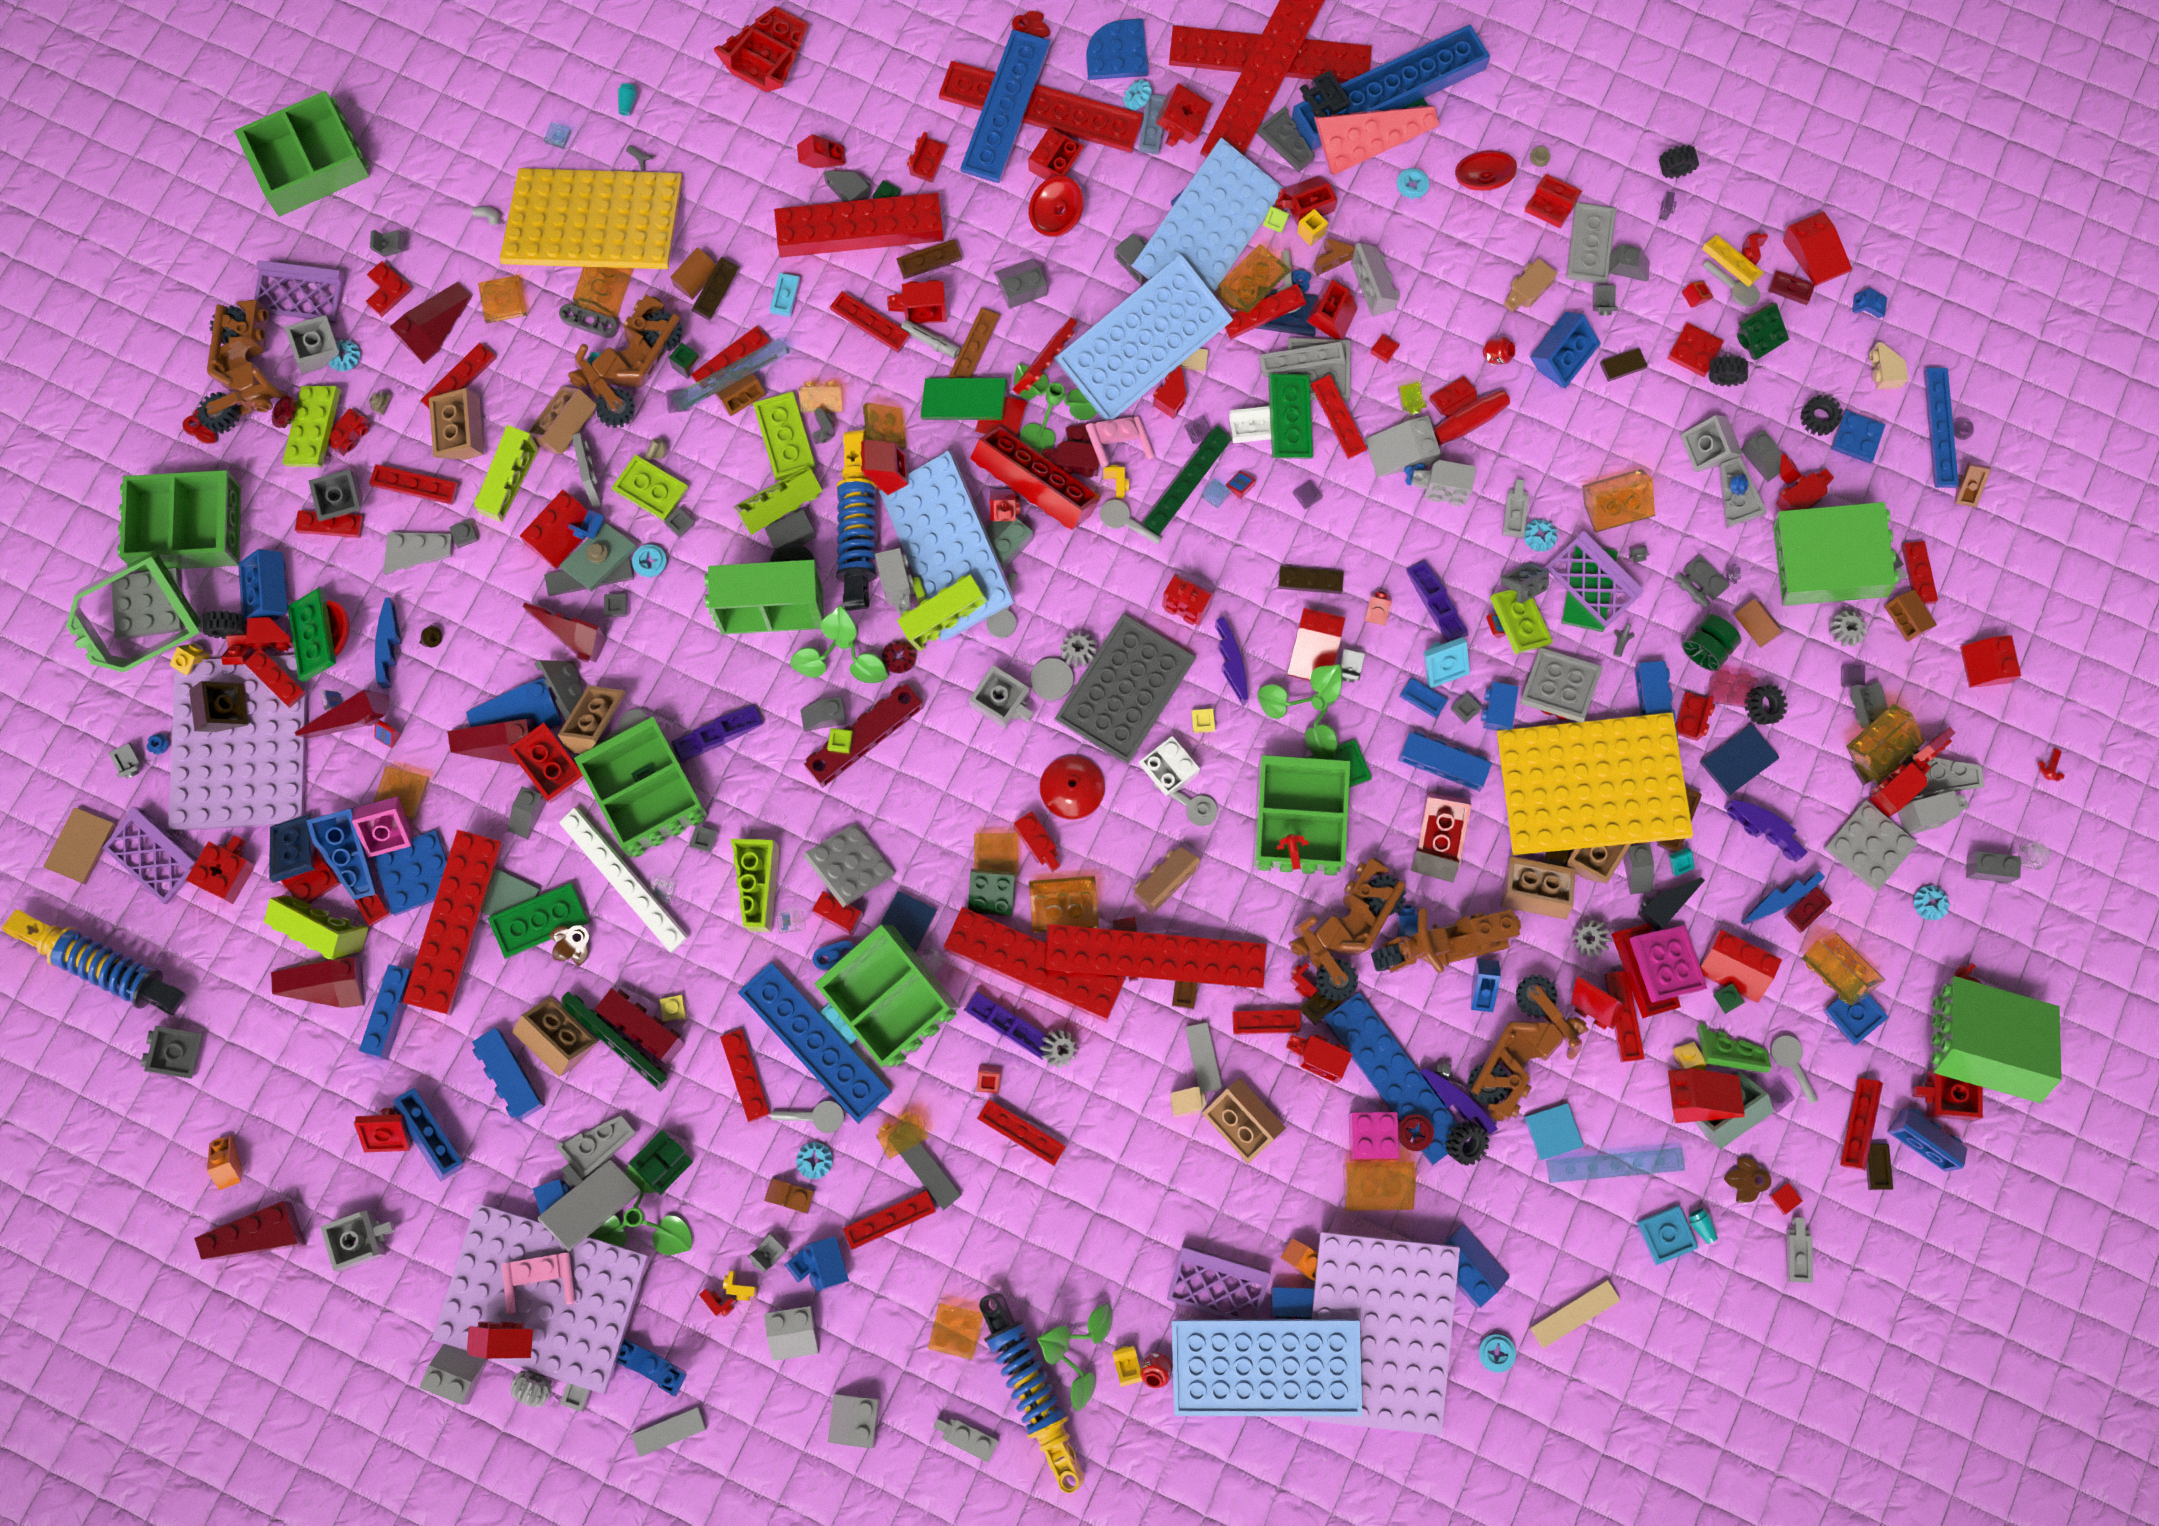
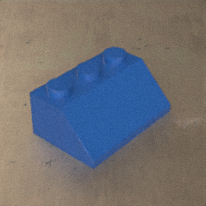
(1565, 349)
(263, 585)
(1928, 1140)
(1478, 1273)

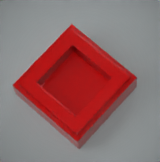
(1786, 1198)

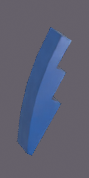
(386, 636)
(1777, 901)

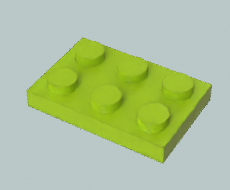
(650, 488)
(1521, 622)

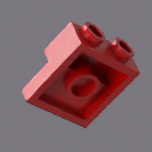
(314, 883)

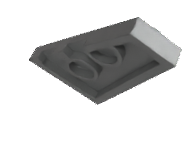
(1284, 138)
(564, 682)

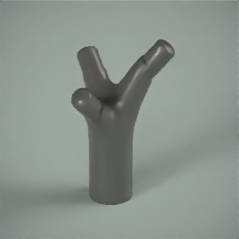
(639, 156)
(1622, 640)

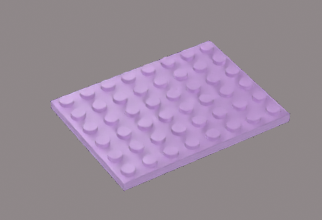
(243, 772)
(1406, 1321)
(568, 1341)

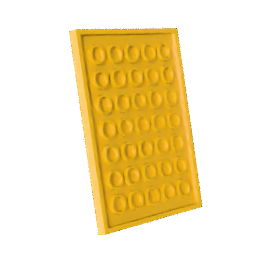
(592, 218)
(1593, 784)

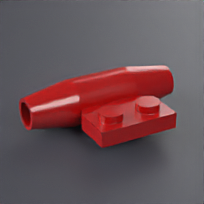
(1464, 410)

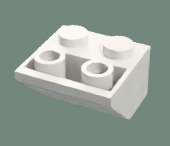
(1170, 766)

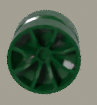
(1711, 642)

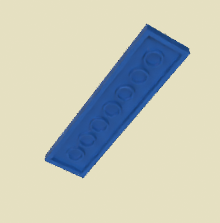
(1005, 106)
(814, 1043)
(1390, 1071)

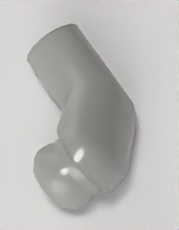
(488, 212)

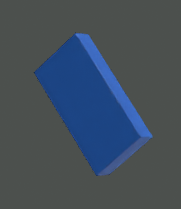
(1423, 698)

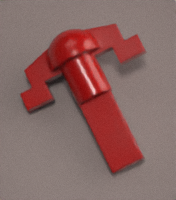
(1281, 203)
(2050, 772)
(1292, 840)

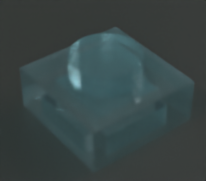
(557, 135)
(1215, 493)

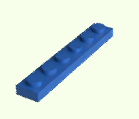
(1941, 428)

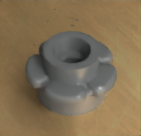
(1639, 554)
(1443, 1069)

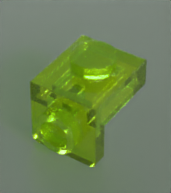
(1411, 398)

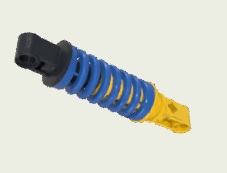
(855, 525)
(96, 963)
(1044, 1418)

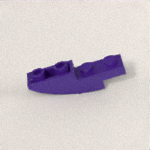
(1760, 821)

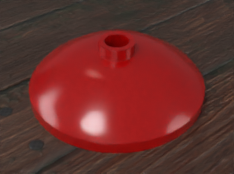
(1486, 170)
(1050, 200)
(339, 625)
(1068, 801)

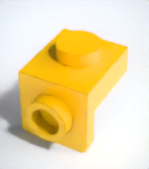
(1118, 473)
(186, 656)
(1689, 1057)
(742, 1292)
(1127, 1365)

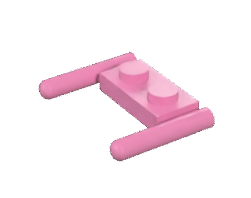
(1117, 431)
(535, 1271)

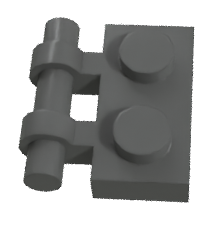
(1706, 578)

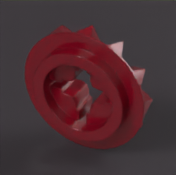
(284, 412)
(899, 666)
(1426, 1130)

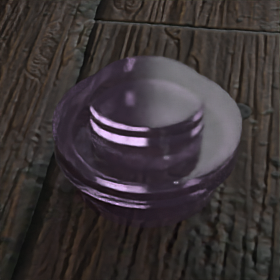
(1963, 429)
(1733, 573)

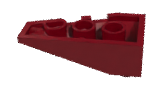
(357, 711)
(490, 740)
(327, 983)

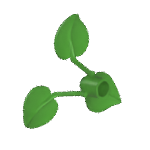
(1080, 408)
(842, 629)
(1328, 683)
(670, 1238)
(1056, 1343)

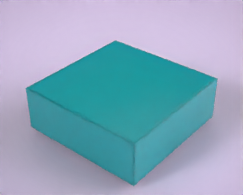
(1681, 861)

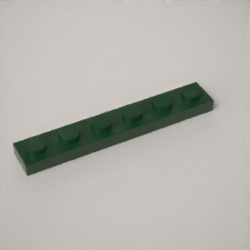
(1186, 480)
(609, 1036)

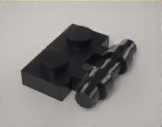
(1329, 91)

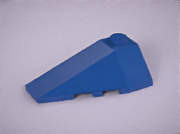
(524, 702)
(343, 851)

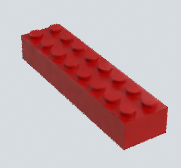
(858, 225)
(453, 922)
(1022, 961)

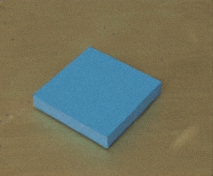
(1553, 1132)
(1667, 1235)

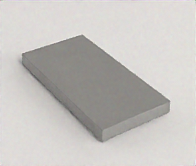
(1591, 243)
(589, 1205)

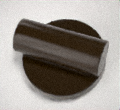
(431, 637)

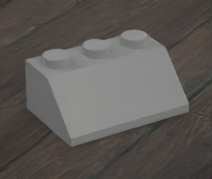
(1374, 279)

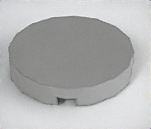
(1051, 679)

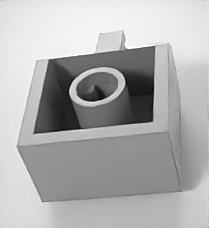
(1446, 482)
(894, 579)
(1002, 710)
(1931, 812)
(368, 1241)

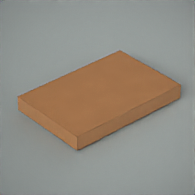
(79, 845)

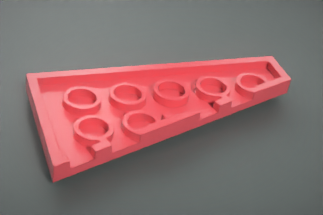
(1362, 135)

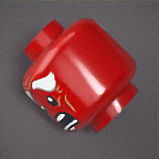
(1499, 351)
(1156, 1370)

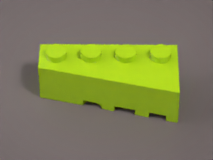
(506, 473)
(778, 500)
(941, 611)
(756, 878)
(314, 927)

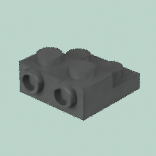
(171, 1052)

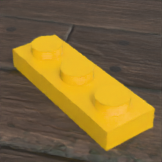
(1732, 260)

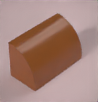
(693, 273)
(740, 394)
(1910, 615)
(1759, 622)

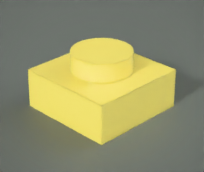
(1203, 721)
(673, 1008)

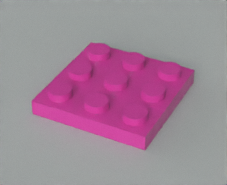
(1668, 963)

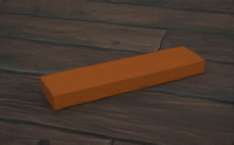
(975, 344)

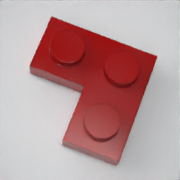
(391, 289)

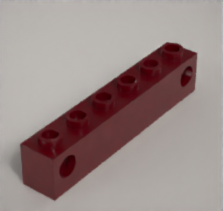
(867, 733)

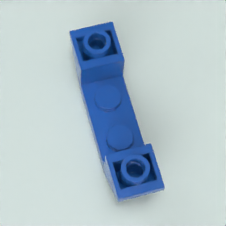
(654, 1367)

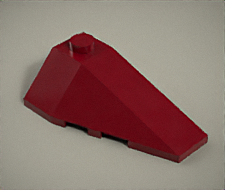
(429, 323)
(578, 635)

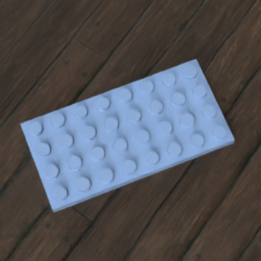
(1212, 217)
(1143, 339)
(947, 537)
(1266, 1367)

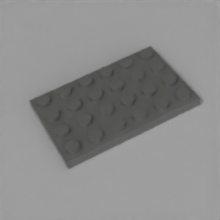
(1125, 689)

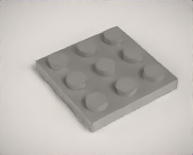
(1340, 373)
(142, 607)
(1561, 685)
(1870, 846)
(849, 865)

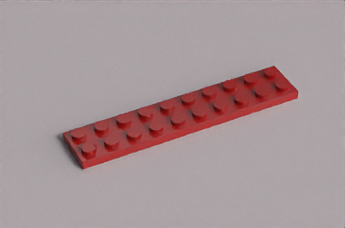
(1231, 51)
(1263, 74)
(1049, 108)
(1154, 956)

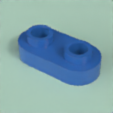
(833, 952)

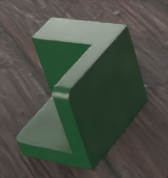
(683, 359)

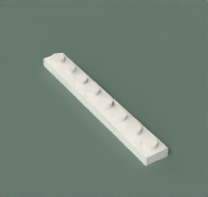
(624, 880)

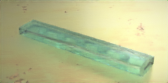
(730, 374)
(1615, 1165)

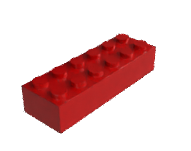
(1035, 477)

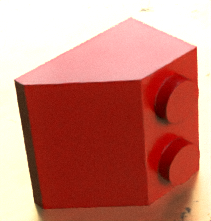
(1991, 661)

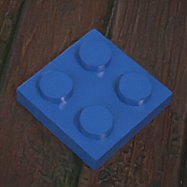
(1858, 436)
(1856, 1020)

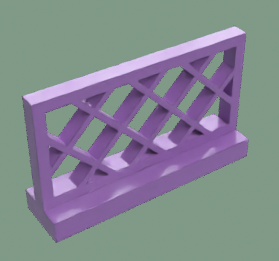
(304, 274)
(1608, 566)
(162, 838)
(1223, 1265)

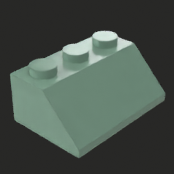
(1008, 540)
(1756, 1108)

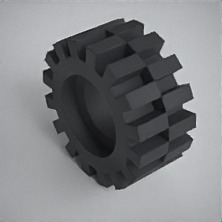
(1678, 161)
(1728, 371)
(1817, 425)
(222, 623)
(1756, 708)
(1475, 1147)

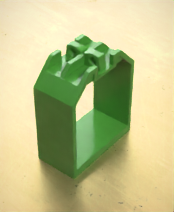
(89, 638)

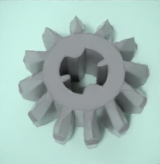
(1849, 620)
(1086, 651)
(1592, 947)
(1067, 1048)
(531, 1388)

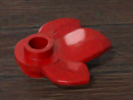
(1032, 24)
(199, 431)

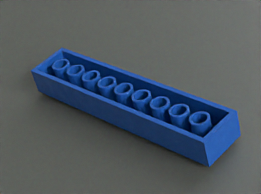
(1404, 79)

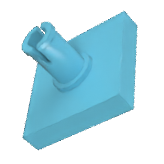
(1446, 662)

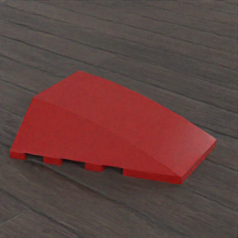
(765, 49)

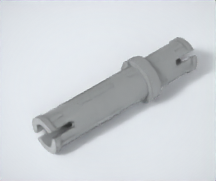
(938, 343)

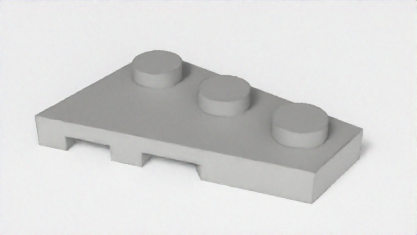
(585, 466)
(1743, 507)
(411, 549)
(1951, 776)
(592, 1149)

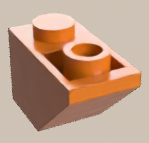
(224, 1162)
(1301, 1258)

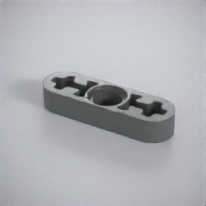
(594, 328)

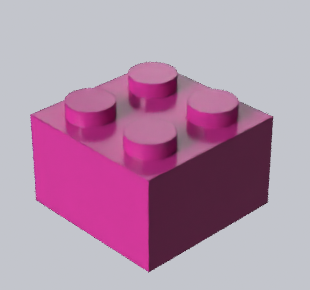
(382, 827)
(1373, 1136)

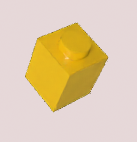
(1312, 227)

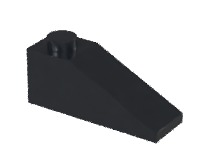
(1665, 905)

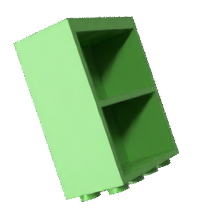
(302, 153)
(182, 516)
(1834, 554)
(765, 597)
(1303, 800)
(646, 810)
(887, 996)
(1996, 1039)

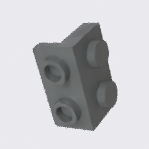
(1869, 703)

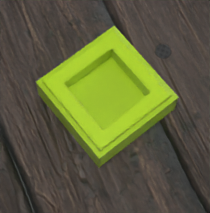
(1276, 219)
(918, 589)
(840, 740)

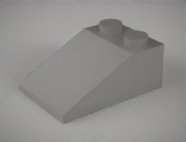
(1403, 446)

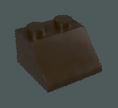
(218, 706)

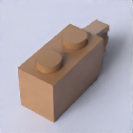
(1530, 285)

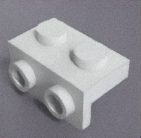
(1250, 424)

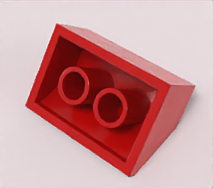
(549, 531)
(1740, 963)

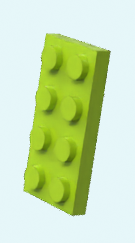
(311, 426)
(783, 435)

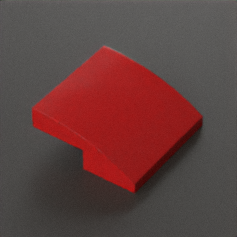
(1553, 201)
(1012, 419)

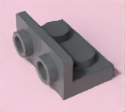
(1527, 581)

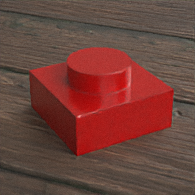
(1384, 349)

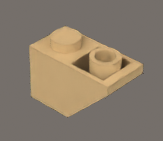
(1888, 367)
(1187, 1102)

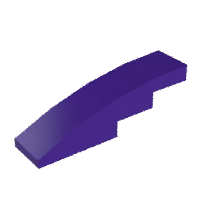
(1436, 601)
(1233, 668)
(717, 733)
(1006, 1024)
(1451, 1095)

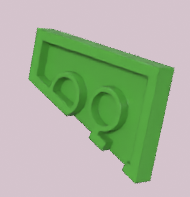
(1726, 1052)

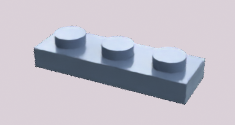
(1151, 132)

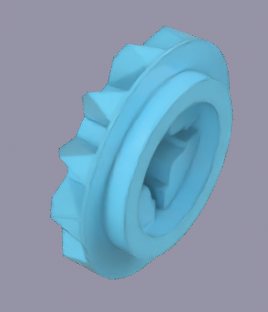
(1135, 101)
(1416, 176)
(350, 360)
(1537, 543)
(641, 556)
(1930, 912)
(821, 1168)
(1505, 1346)

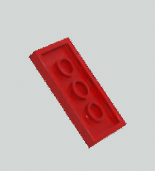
(1045, 357)
(1634, 975)

